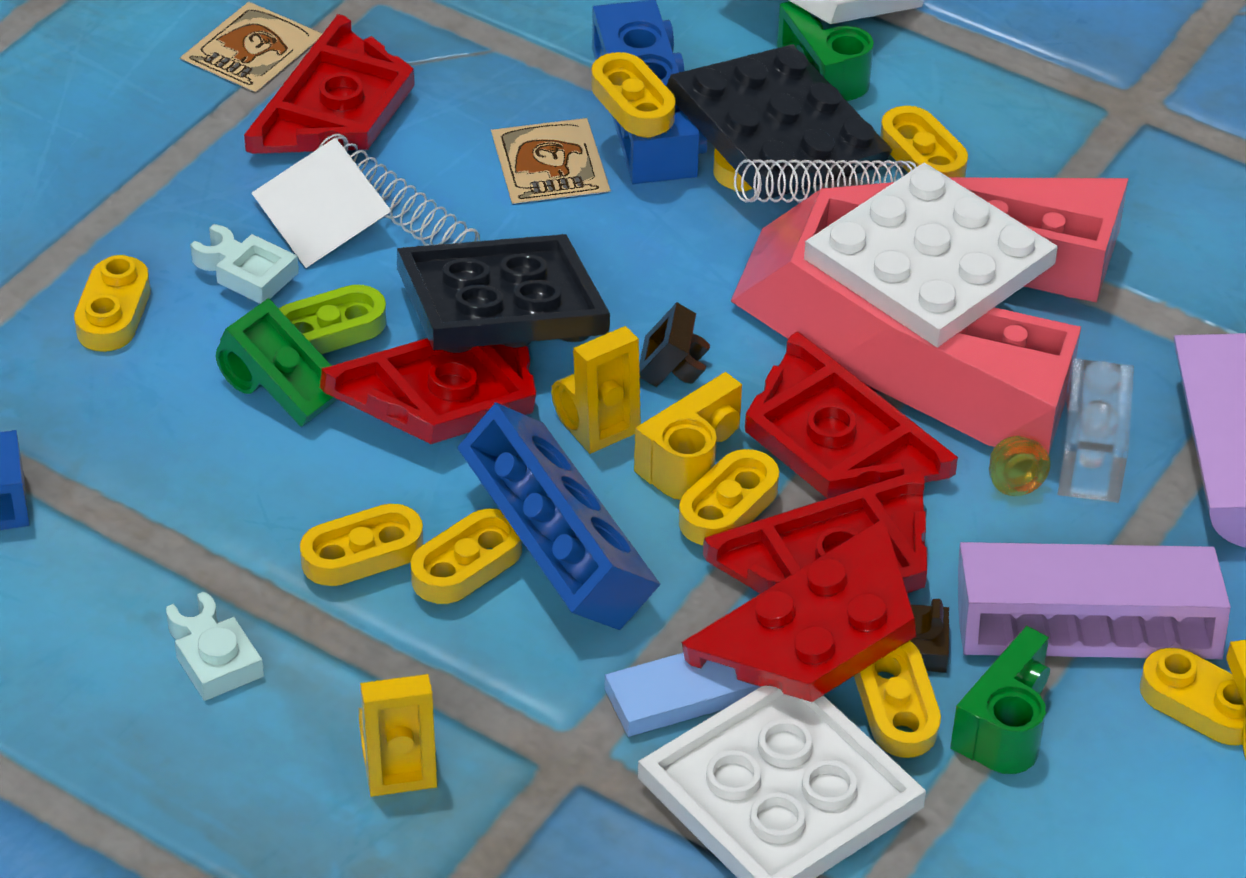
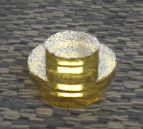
(1018, 465)

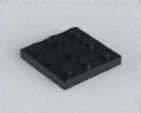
(776, 110)
(502, 292)

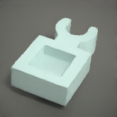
(250, 267)
(213, 653)

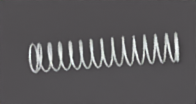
(756, 196)
(414, 197)

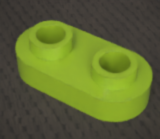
(339, 316)

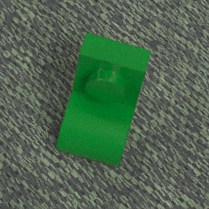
(838, 53)
(273, 353)
(1003, 712)

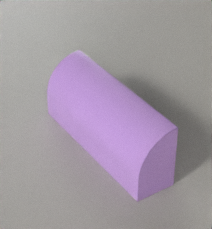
(1215, 397)
(1092, 598)

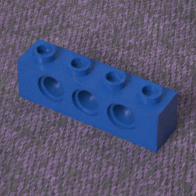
(641, 32)
(558, 517)

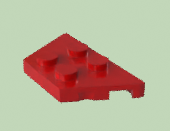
(336, 89)
(433, 390)
(837, 427)
(784, 543)
(816, 622)

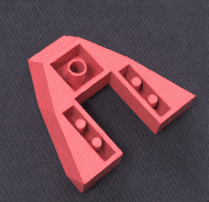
(992, 377)

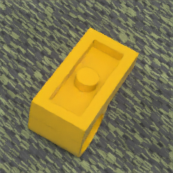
(603, 393)
(682, 439)
(398, 734)

